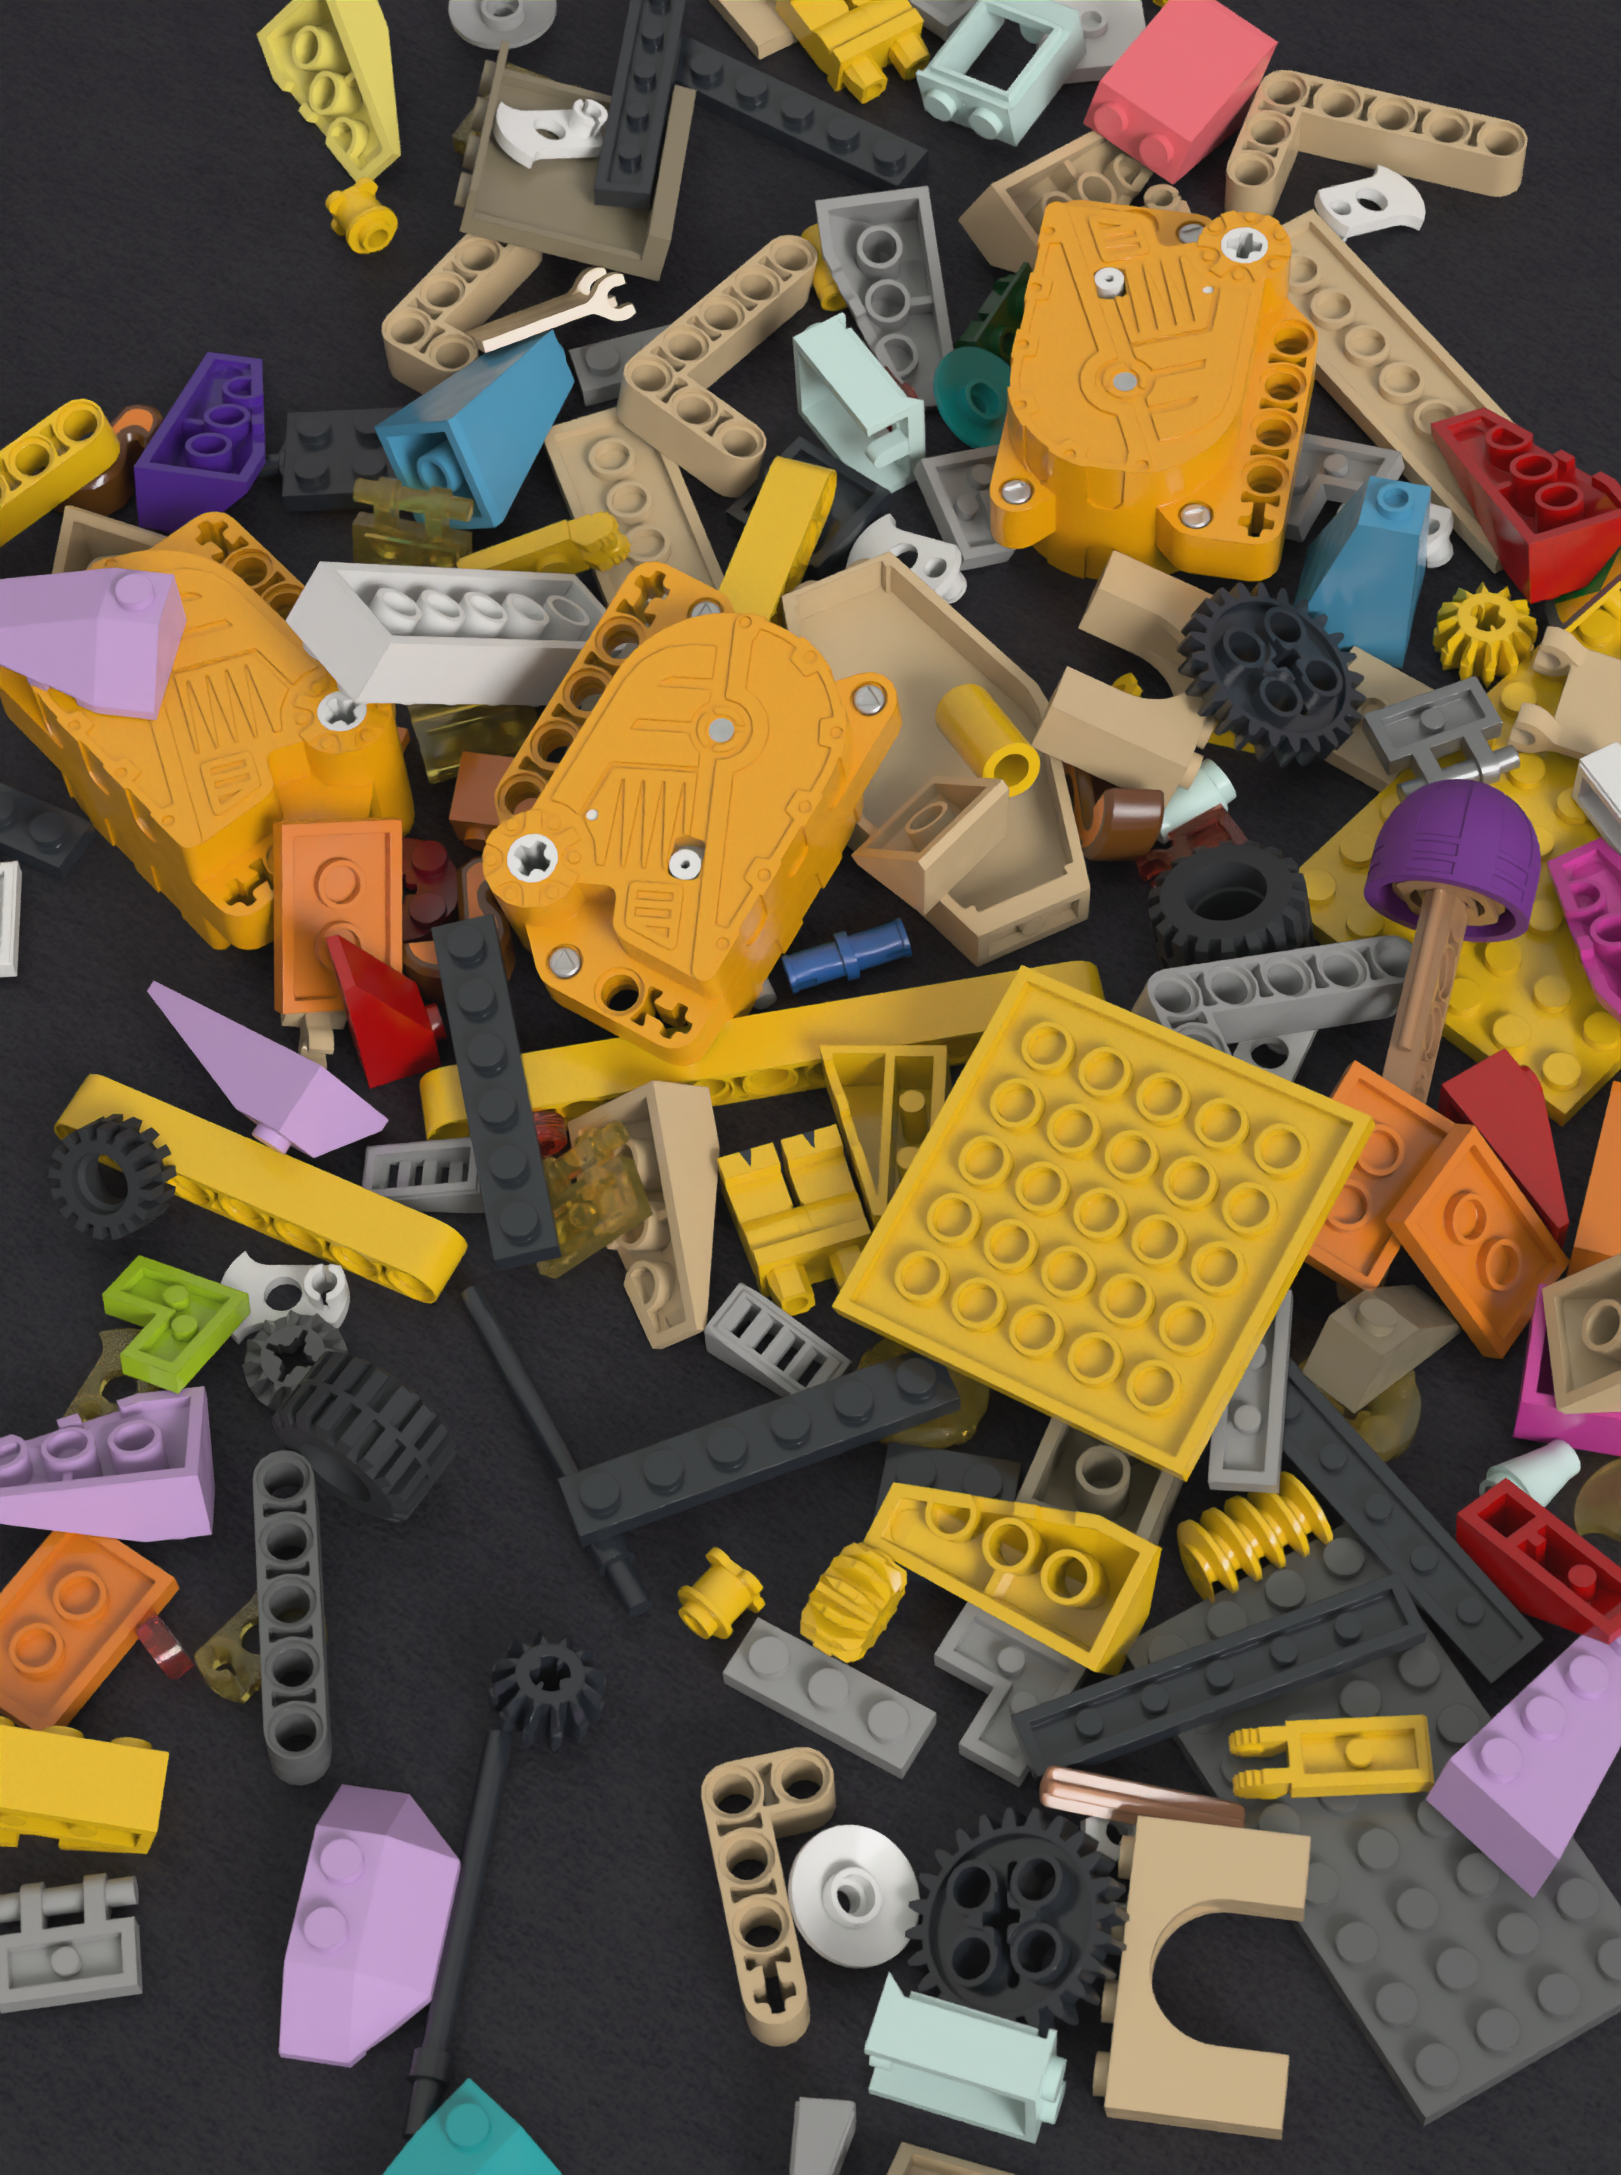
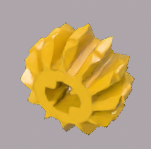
(1484, 634)
(853, 1602)

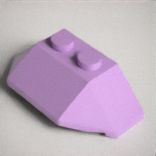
(365, 1926)

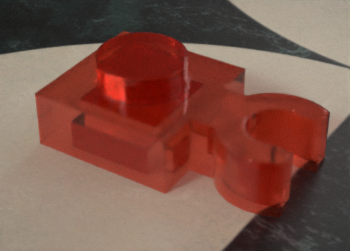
(1206, 829)

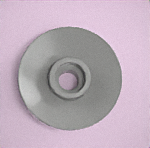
(491, 21)

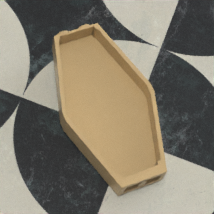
(895, 625)

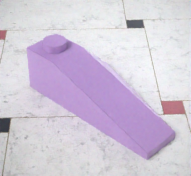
(94, 636)
(269, 1084)
(117, 1475)

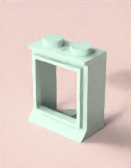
(987, 109)
(852, 401)
(964, 2064)

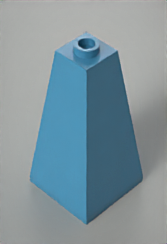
(481, 427)
(1371, 568)

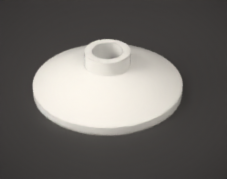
(878, 1888)

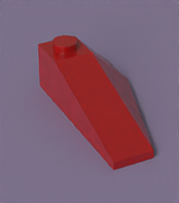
(1535, 507)

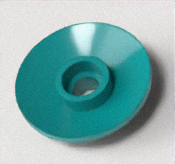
(973, 394)

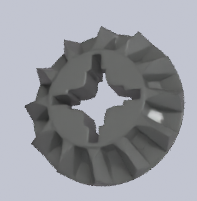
(266, 1371)

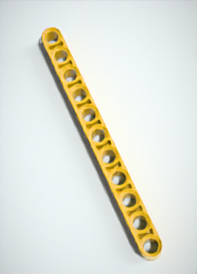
(755, 1052)

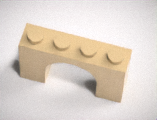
(1118, 734)
(1152, 2067)

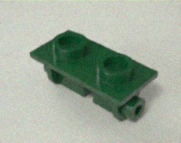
(999, 316)

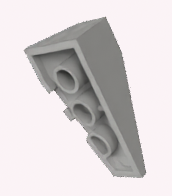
(891, 278)

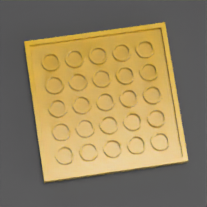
(1104, 1220)

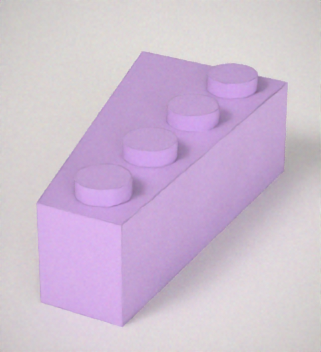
(1538, 1763)

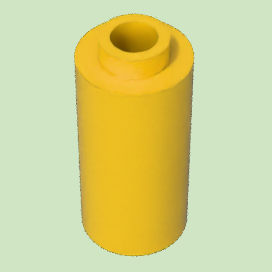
(987, 738)

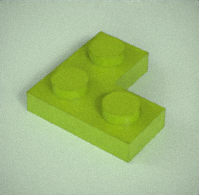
(181, 1319)

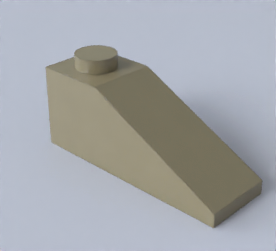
(1377, 1342)

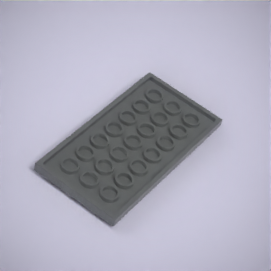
(1403, 1913)

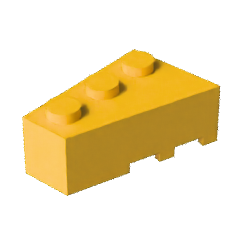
(884, 1109)
(79, 1789)

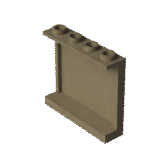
(554, 201)

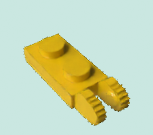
(558, 548)
(1337, 1757)

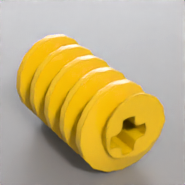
(1248, 1533)

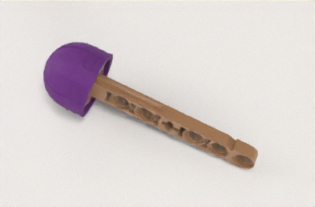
(1456, 869)

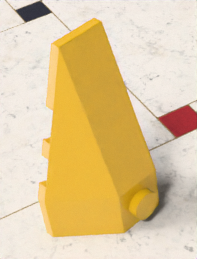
(1038, 1568)

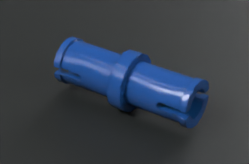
(846, 955)

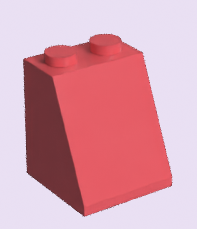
(1181, 86)

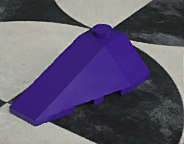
(205, 446)

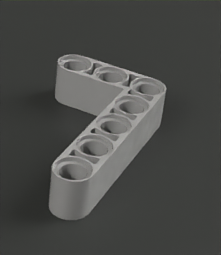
(1279, 991)

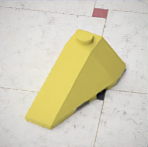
(341, 74)

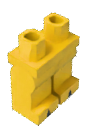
(857, 40)
(802, 1243)

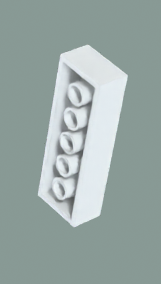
(444, 632)

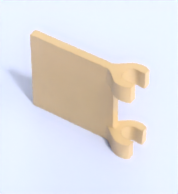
(557, 311)
(1588, 707)

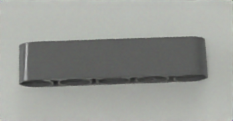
(296, 1644)

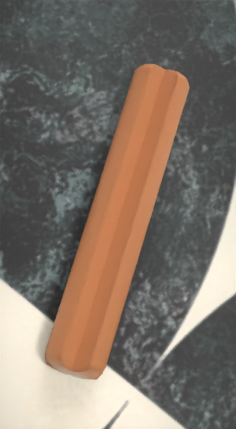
(1126, 1799)

